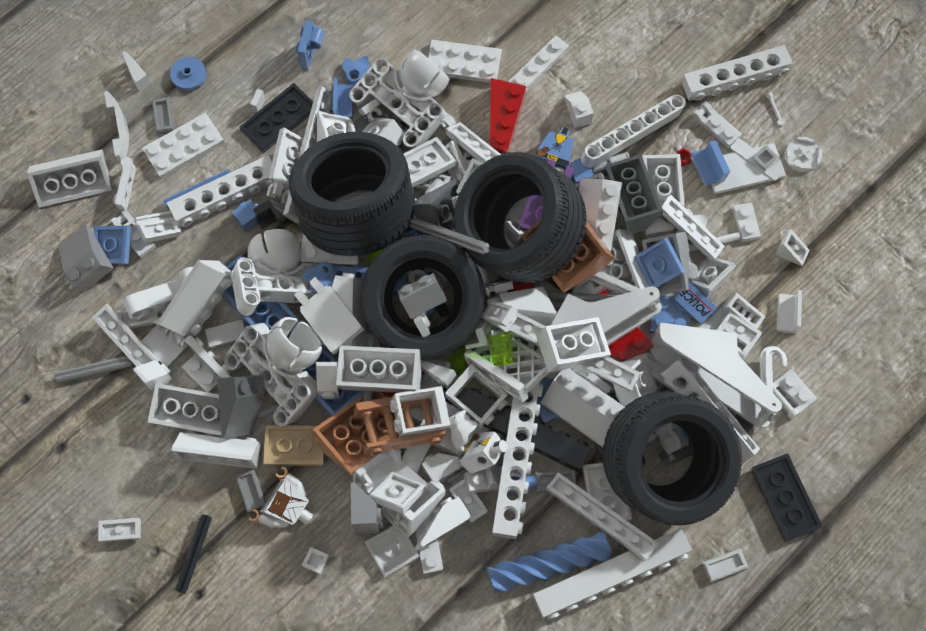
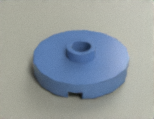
(188, 81)

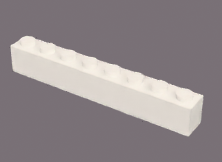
(609, 575)

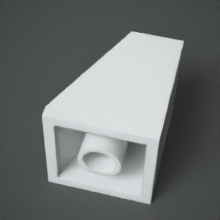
(531, 303)

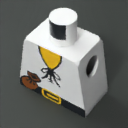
(482, 451)

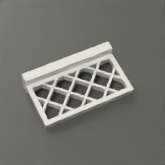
(499, 374)

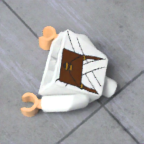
(285, 504)

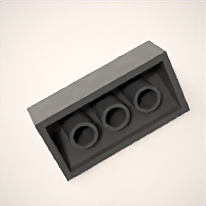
(638, 198)

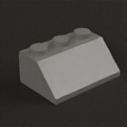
(365, 515)

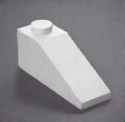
(444, 520)

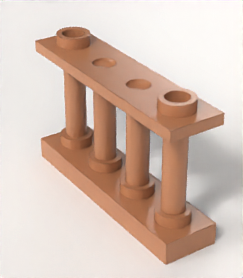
(382, 406)

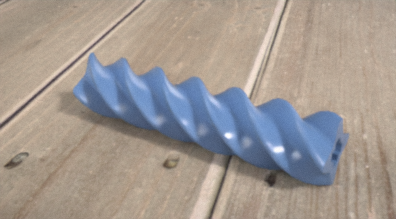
(546, 563)

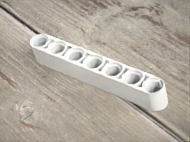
(642, 125)

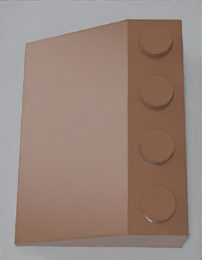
(588, 261)
(345, 437)

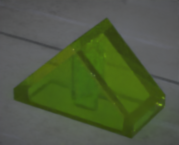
(501, 348)

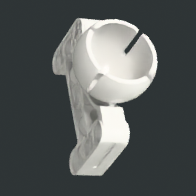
(413, 85)
(270, 275)
(280, 363)

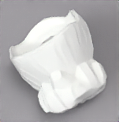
(461, 429)

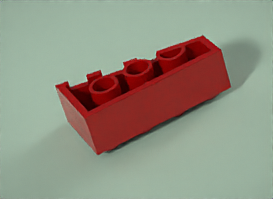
(505, 110)

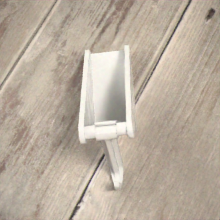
(616, 314)
(717, 361)

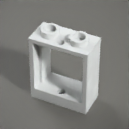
(460, 384)
(439, 406)

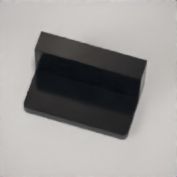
(267, 215)

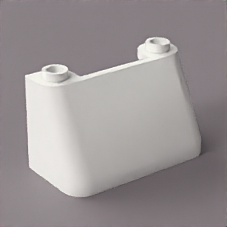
(377, 469)

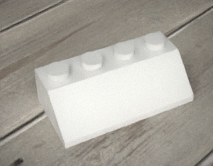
(70, 178)
(601, 205)
(625, 265)
(196, 298)
(378, 369)
(581, 405)
(185, 409)
(217, 450)

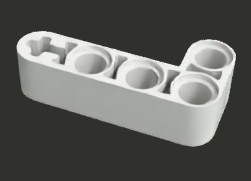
(154, 298)

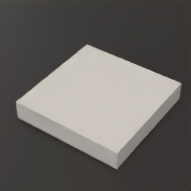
(397, 492)
(391, 550)

